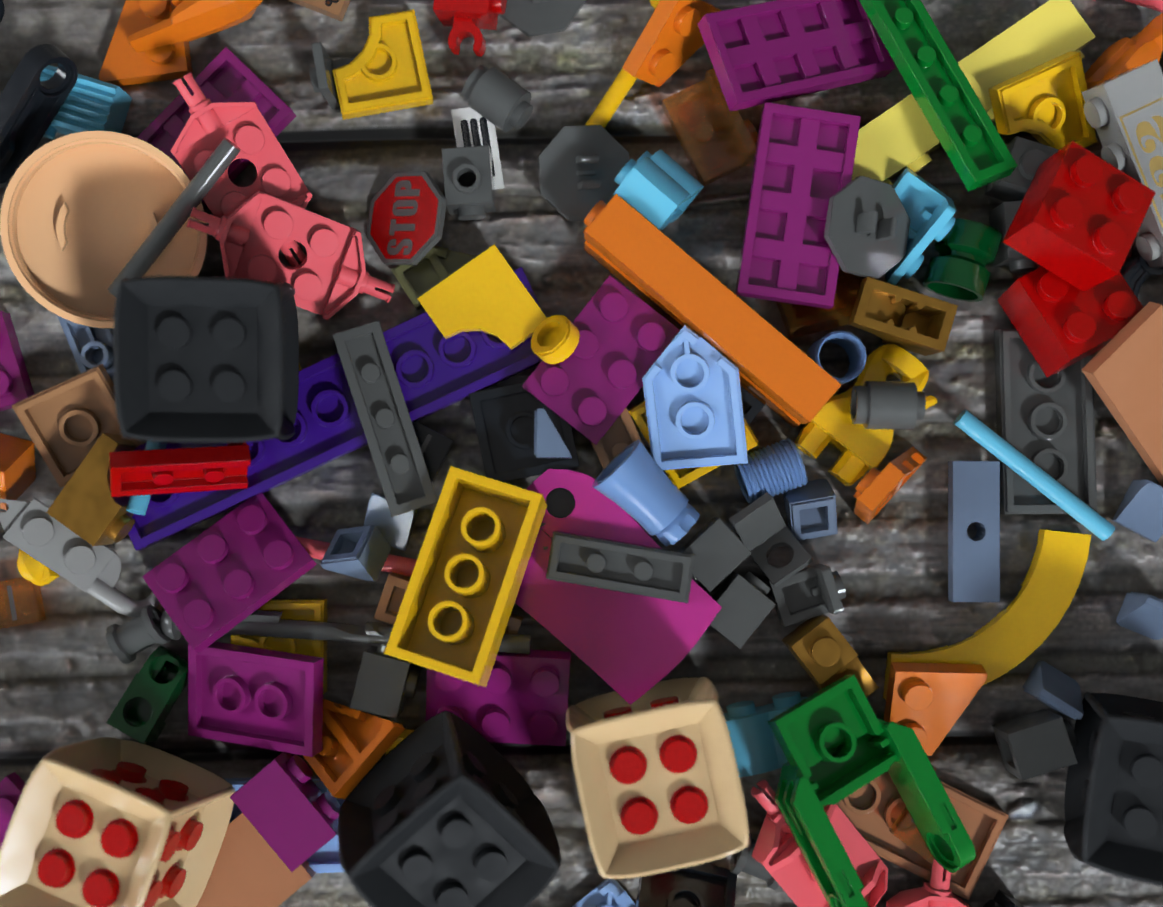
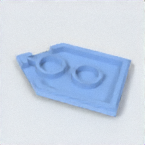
(694, 406)

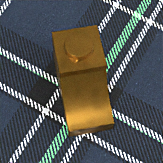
(903, 316)
(86, 499)
(826, 654)

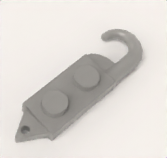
(67, 554)

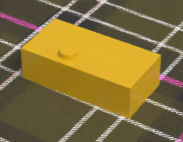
(467, 576)

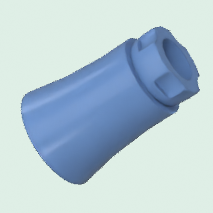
(647, 494)

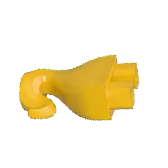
(859, 446)

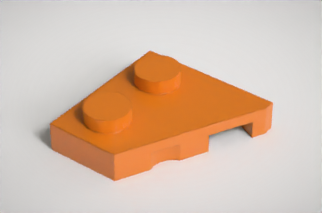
(668, 40)
(125, 66)
(879, 487)
(931, 697)
(350, 746)

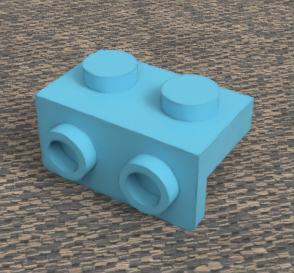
(929, 216)

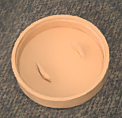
(82, 215)

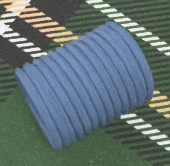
(853, 347)
(771, 470)

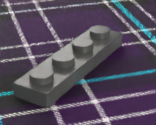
(385, 418)

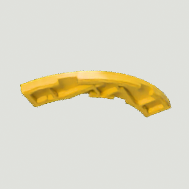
(1029, 617)

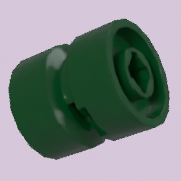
(962, 259)

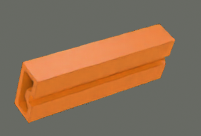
(692, 296)

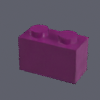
(289, 809)

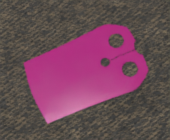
(618, 634)

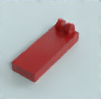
(179, 470)

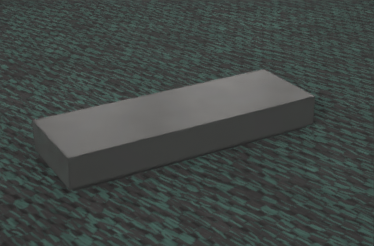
(621, 566)

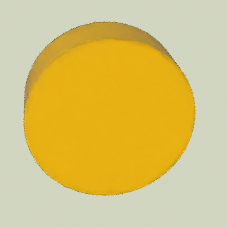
(555, 339)

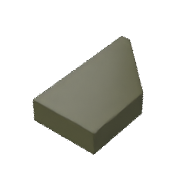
(430, 271)

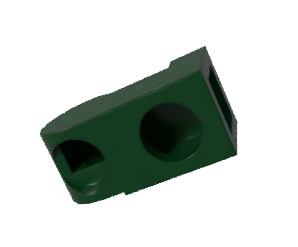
(151, 696)

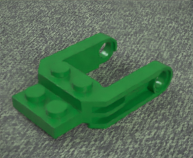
(836, 749)

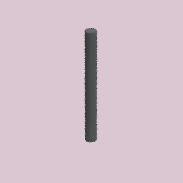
(178, 213)

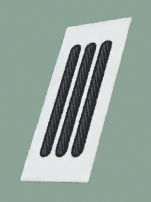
(475, 130)

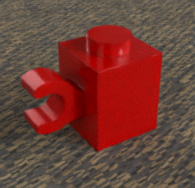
(467, 19)

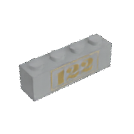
(1130, 128)

